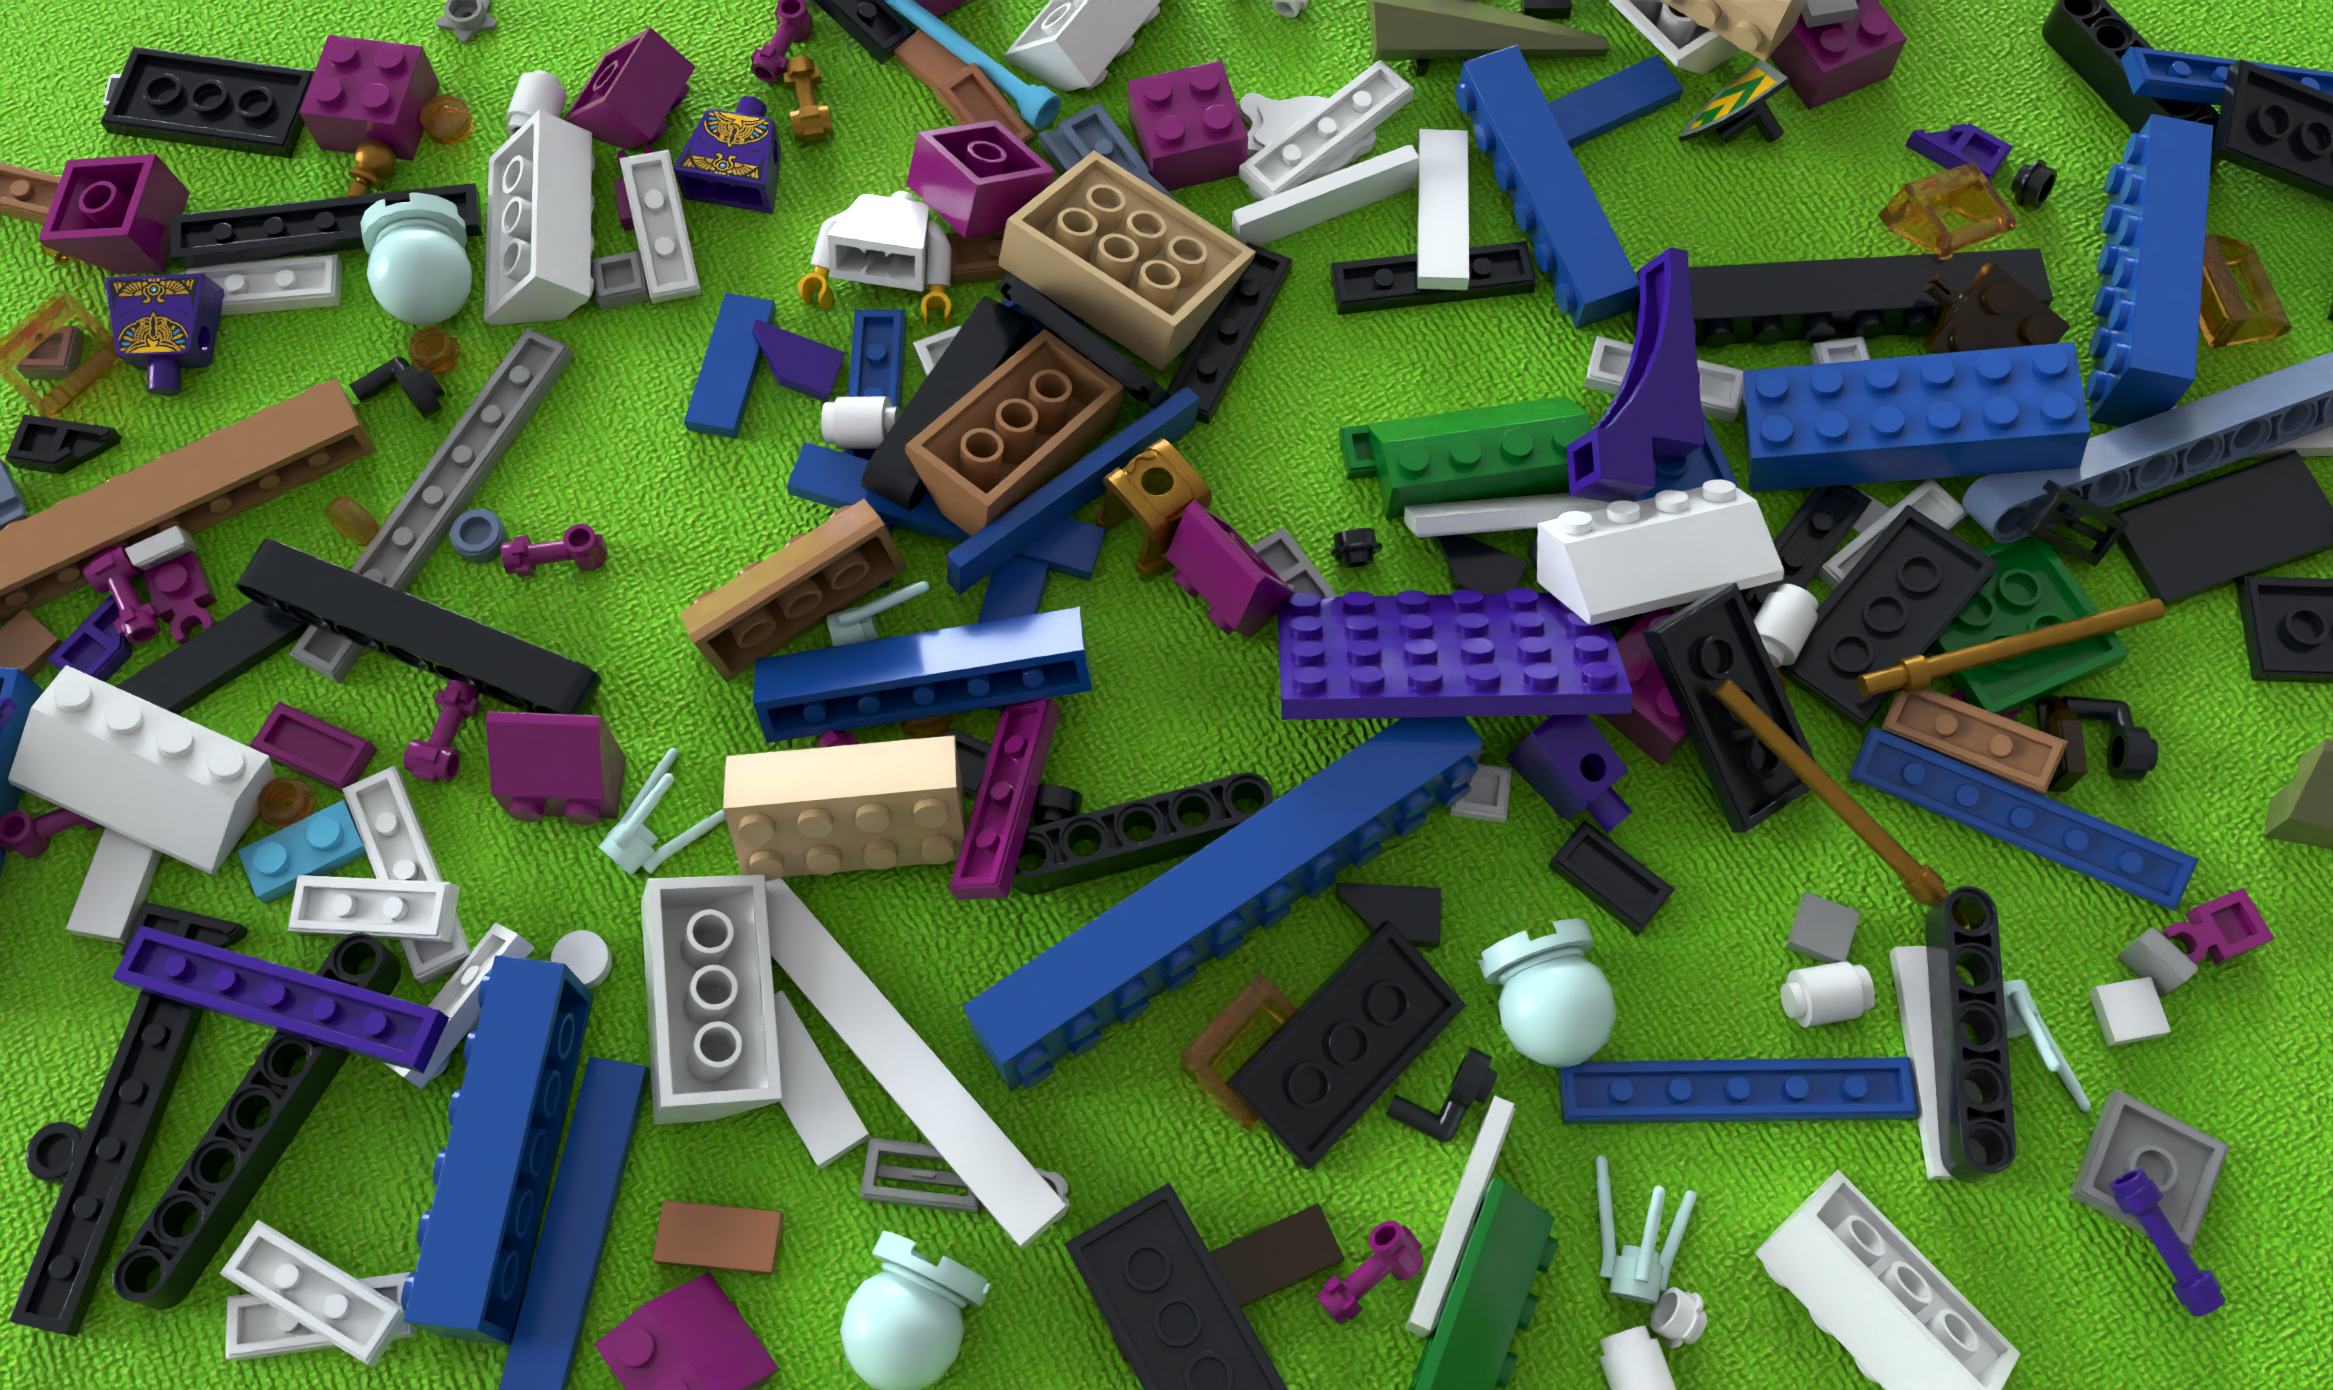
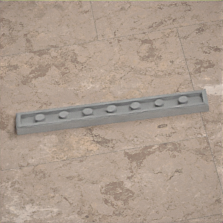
(446, 486)

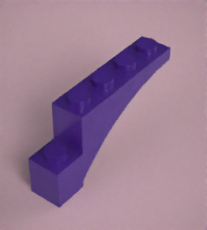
(1659, 397)

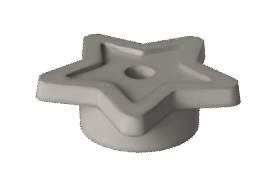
(467, 27)

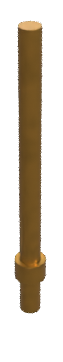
(1918, 671)
(1919, 880)

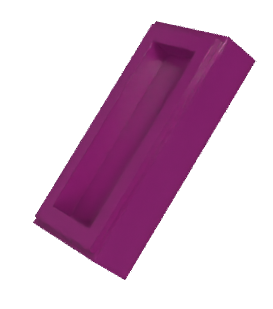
(313, 747)

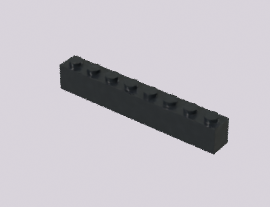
(1838, 296)

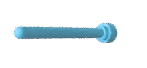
(1037, 103)

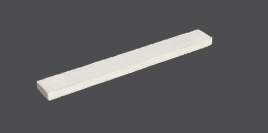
(909, 1070)

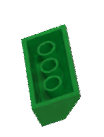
(1476, 453)
(1488, 1295)

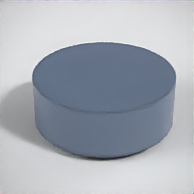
(478, 535)

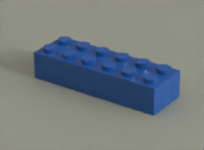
(2150, 272)
(1914, 417)
(499, 1152)

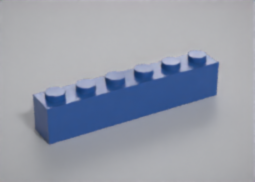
(1546, 188)
(922, 675)

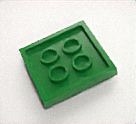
(2025, 595)

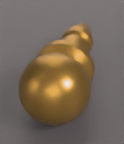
(373, 162)

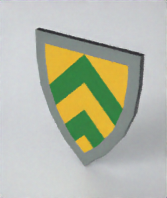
(1741, 106)

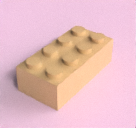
(846, 807)

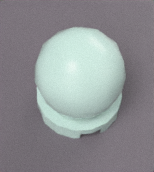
(417, 258)
(1552, 998)
(908, 1320)

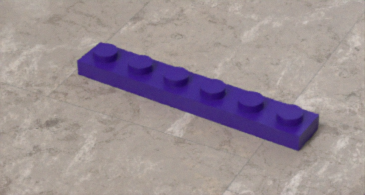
(282, 998)

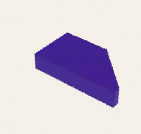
(1961, 146)
(798, 361)
(95, 644)

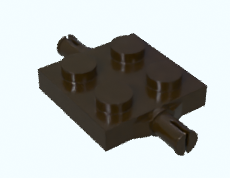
(1990, 314)

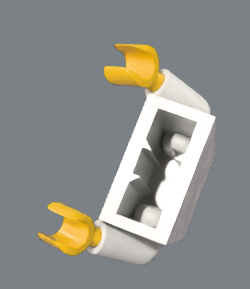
(885, 245)

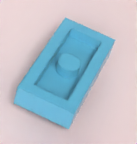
(304, 848)

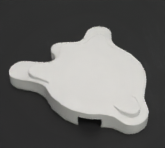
(1273, 117)

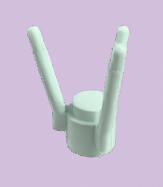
(858, 623)
(631, 841)
(2024, 1018)
(1638, 1272)

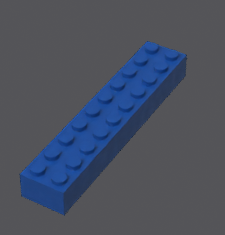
(1221, 895)

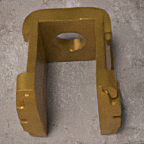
(1140, 492)

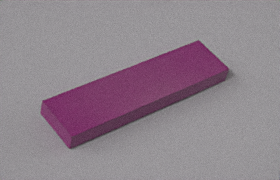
(1005, 800)

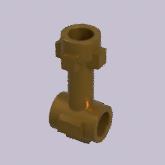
(810, 121)

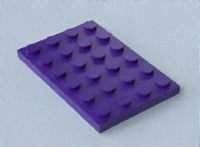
(1445, 657)

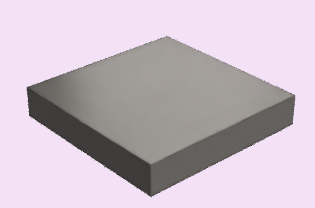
(2169, 1151)

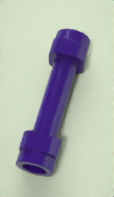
(2194, 1287)

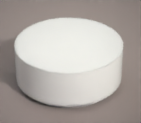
(585, 956)

